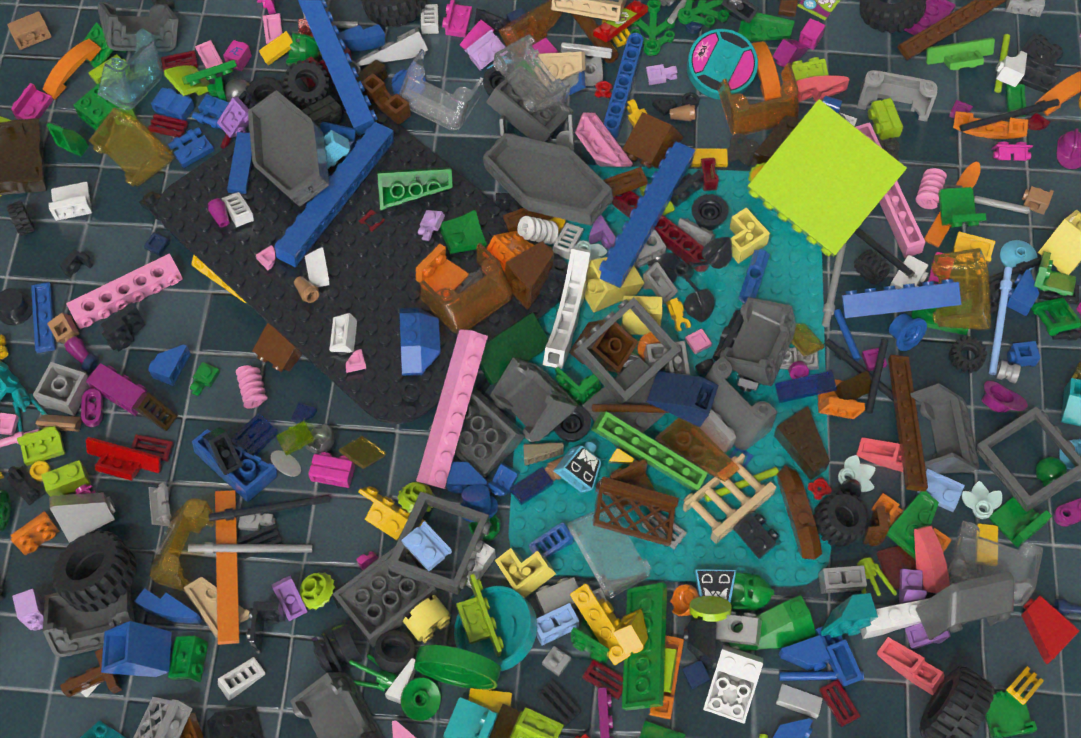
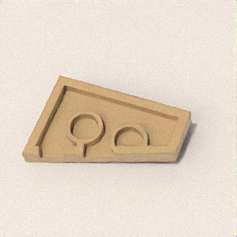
(564, 64)
(204, 598)

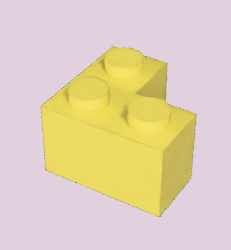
(749, 235)
(527, 574)

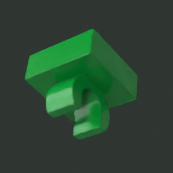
(217, 89)

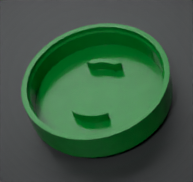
(457, 667)

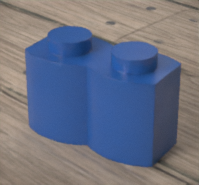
(172, 104)

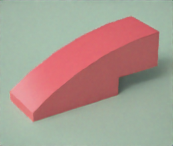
(820, 86)
(881, 453)
(930, 560)
(911, 666)

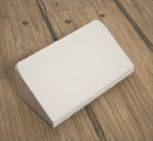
(317, 268)
(343, 333)
(799, 701)

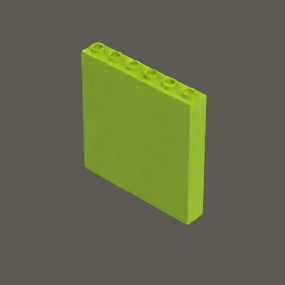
(825, 178)

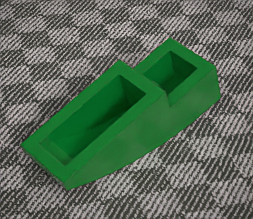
(68, 139)

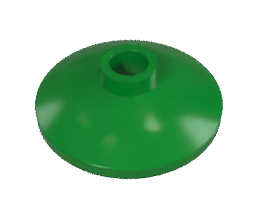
(429, 699)

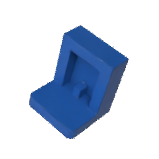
(503, 480)

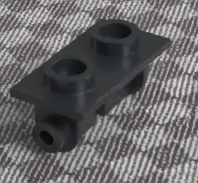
(494, 21)
(24, 484)

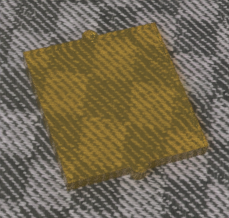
(362, 452)

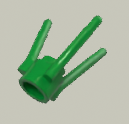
(384, 677)

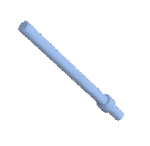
(1005, 287)

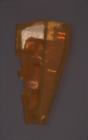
(535, 22)
(696, 447)

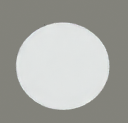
(286, 464)

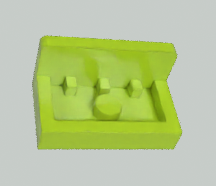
(41, 445)

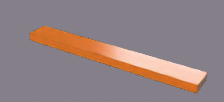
(227, 572)

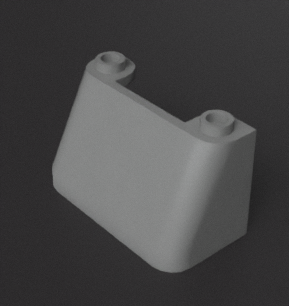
(899, 88)

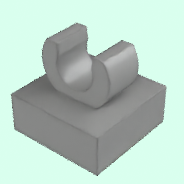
(556, 661)

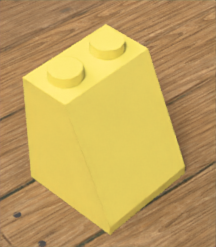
(1065, 244)
(603, 294)
(632, 323)

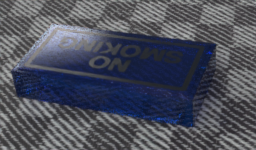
(531, 486)

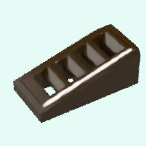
(139, 407)

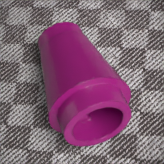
(219, 212)
(76, 348)

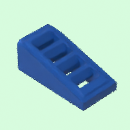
(554, 532)

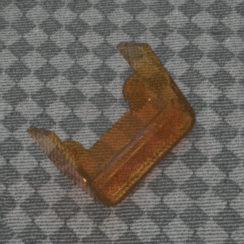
(760, 116)
(474, 303)

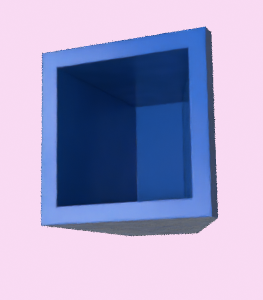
(136, 650)

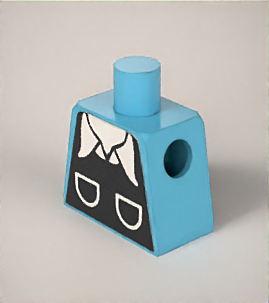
(580, 467)
(715, 583)

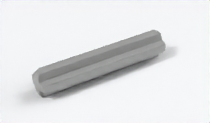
(589, 50)

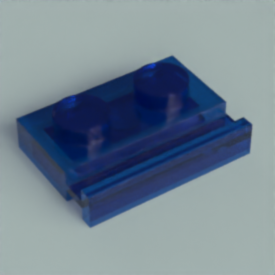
(255, 435)

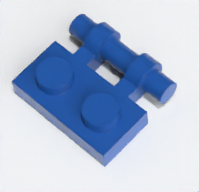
(210, 107)
(193, 151)

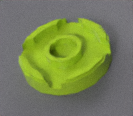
(710, 608)

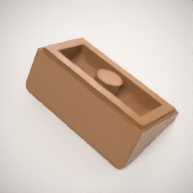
(64, 423)

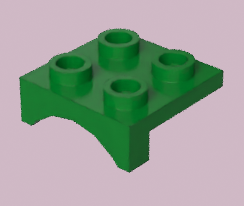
(1008, 716)

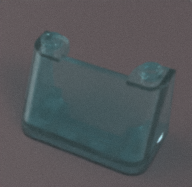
(130, 81)

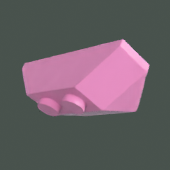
(600, 142)

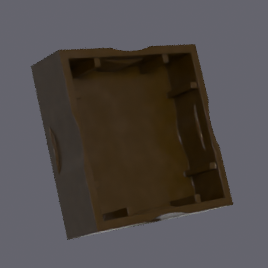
(21, 157)

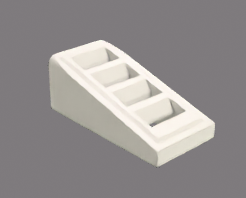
(432, 11)
(242, 218)
(562, 251)
(245, 683)
(395, 690)

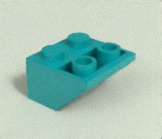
(1072, 403)
(850, 616)

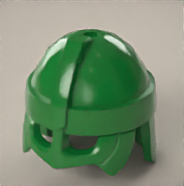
(302, 50)
(750, 592)

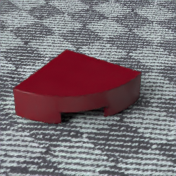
(1037, 122)

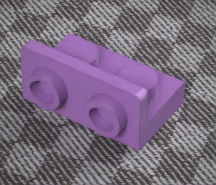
(234, 118)

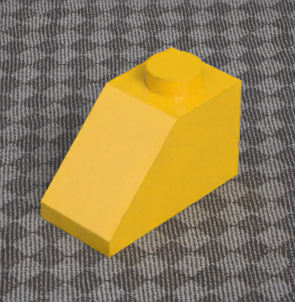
(632, 632)

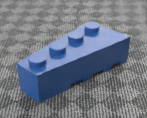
(245, 480)

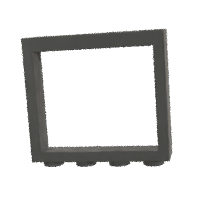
(600, 372)
(1018, 492)
(468, 563)

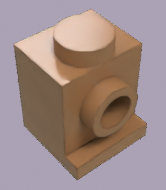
(1037, 199)
(63, 328)

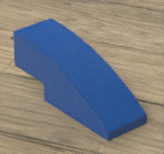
(358, 39)
(166, 608)
(841, 659)

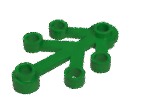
(687, 15)
(652, 46)

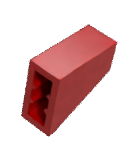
(1048, 628)

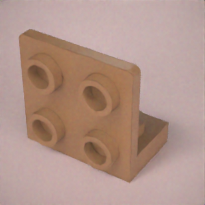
(29, 30)

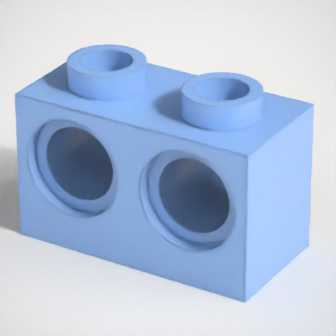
(556, 624)

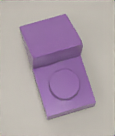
(602, 232)
(911, 586)
(289, 598)
(918, 637)

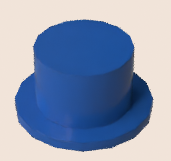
(907, 331)
(479, 499)

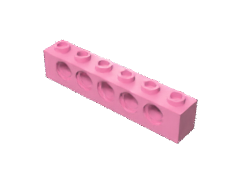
(114, 291)

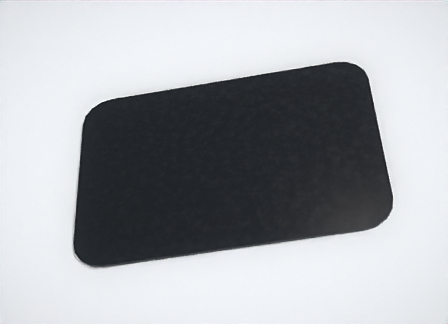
(366, 269)

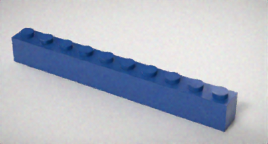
(339, 64)
(328, 203)
(646, 216)

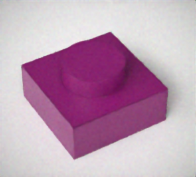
(870, 357)

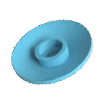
(1009, 253)

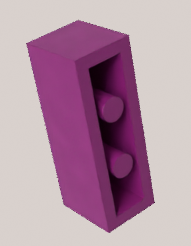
(116, 387)

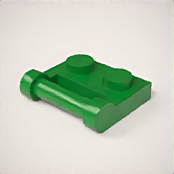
(1061, 313)

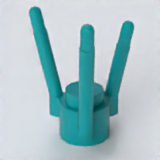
(22, 400)

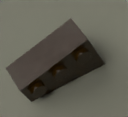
(775, 139)
(803, 443)

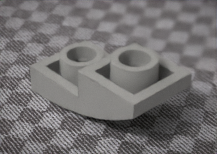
(794, 355)

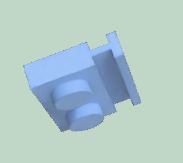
(943, 490)
(426, 546)

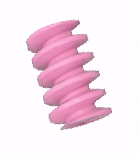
(931, 183)
(251, 386)

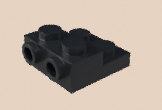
(121, 327)

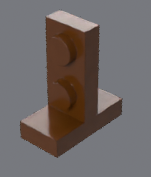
(91, 678)

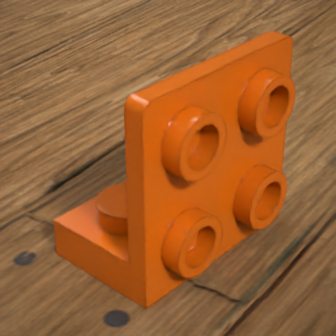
(507, 246)
(439, 271)
(831, 405)
(34, 533)

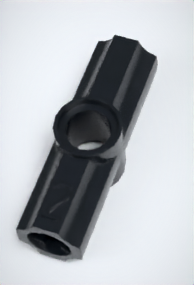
(729, 334)

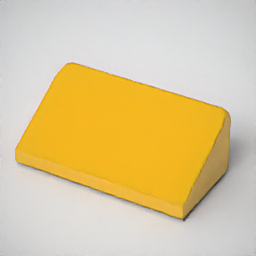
(621, 457)

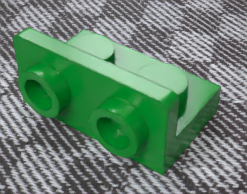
(188, 658)

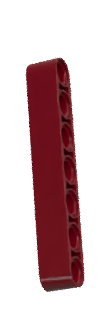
(668, 230)

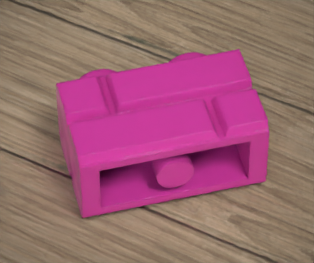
(331, 470)

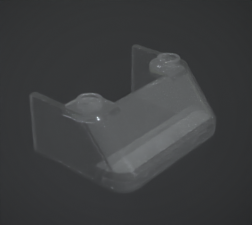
(434, 102)

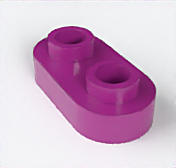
(92, 409)
(1074, 511)

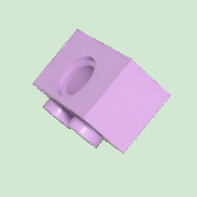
(30, 609)

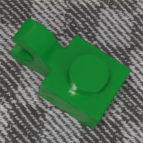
(203, 377)

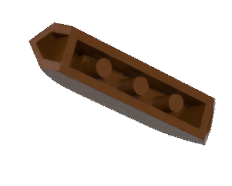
(799, 513)

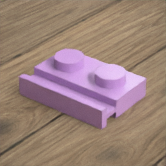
(484, 48)

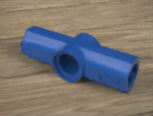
(756, 268)

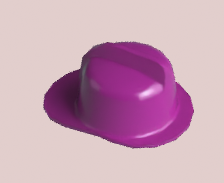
(1069, 149)
(1002, 399)

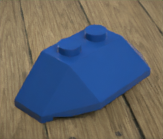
(418, 340)

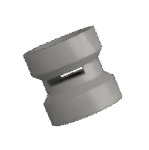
(1007, 371)

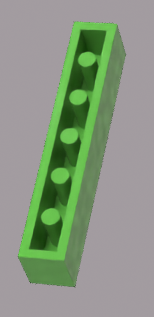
(647, 448)

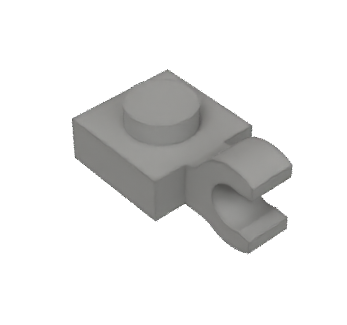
(253, 522)

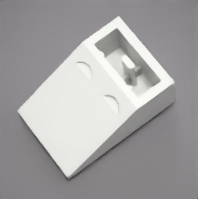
(733, 684)

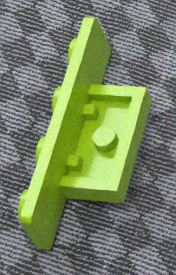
(476, 619)

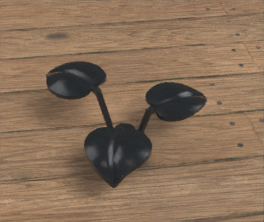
(718, 254)

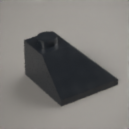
(702, 641)

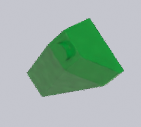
(782, 626)

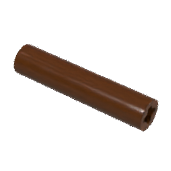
(588, 25)

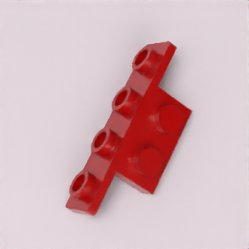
(121, 460)

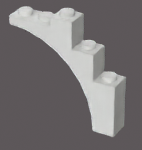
(568, 312)

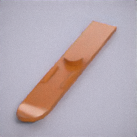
(967, 179)

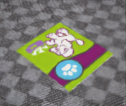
(819, 8)

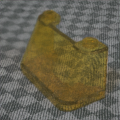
(131, 146)
(972, 273)
(166, 565)

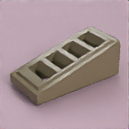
(538, 452)

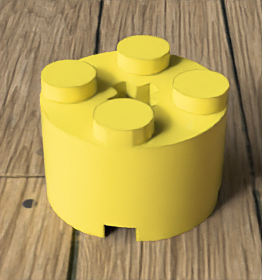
(427, 618)

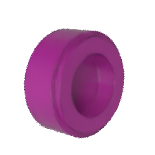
(798, 369)

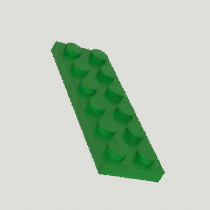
(645, 670)

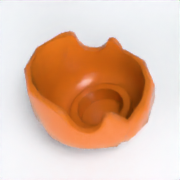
(681, 599)

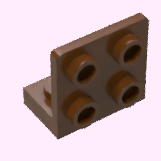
(633, 475)

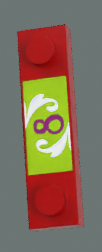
(629, 15)

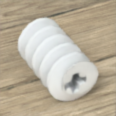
(538, 230)

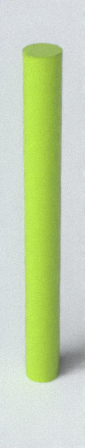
(1004, 51)
(743, 483)

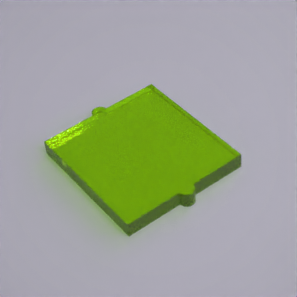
(295, 438)

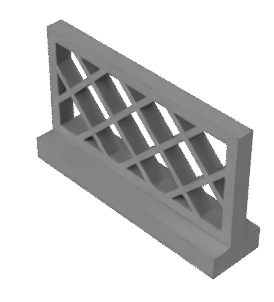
(173, 719)

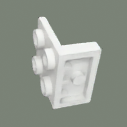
(70, 201)

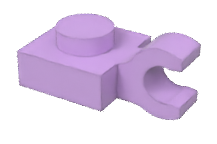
(658, 74)
(431, 221)

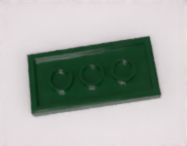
(519, 341)

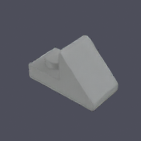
(659, 282)

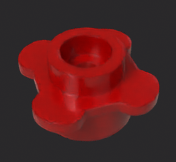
(603, 85)
(825, 489)

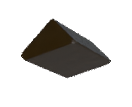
(376, 68)
(854, 387)
(505, 722)

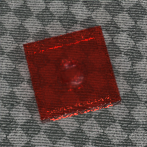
(892, 561)

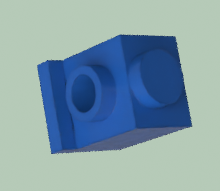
(1024, 354)

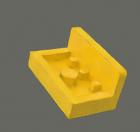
(967, 242)

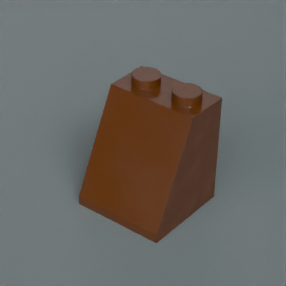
(650, 140)
(529, 272)
(610, 348)
(276, 349)

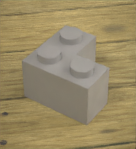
(676, 365)

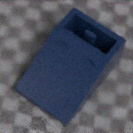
(683, 396)

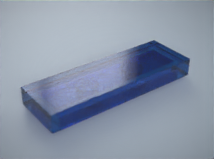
(805, 386)

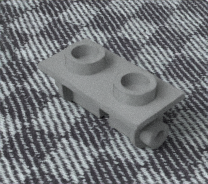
(701, 234)
(159, 505)

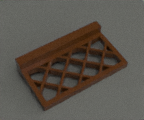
(639, 496)

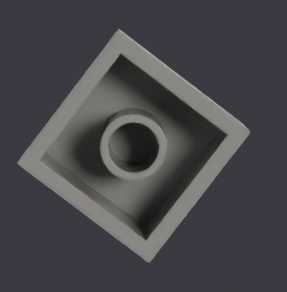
(61, 388)

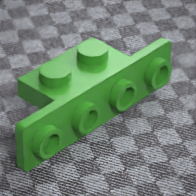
(961, 54)

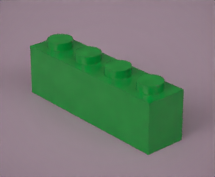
(410, 184)

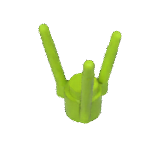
(870, 573)

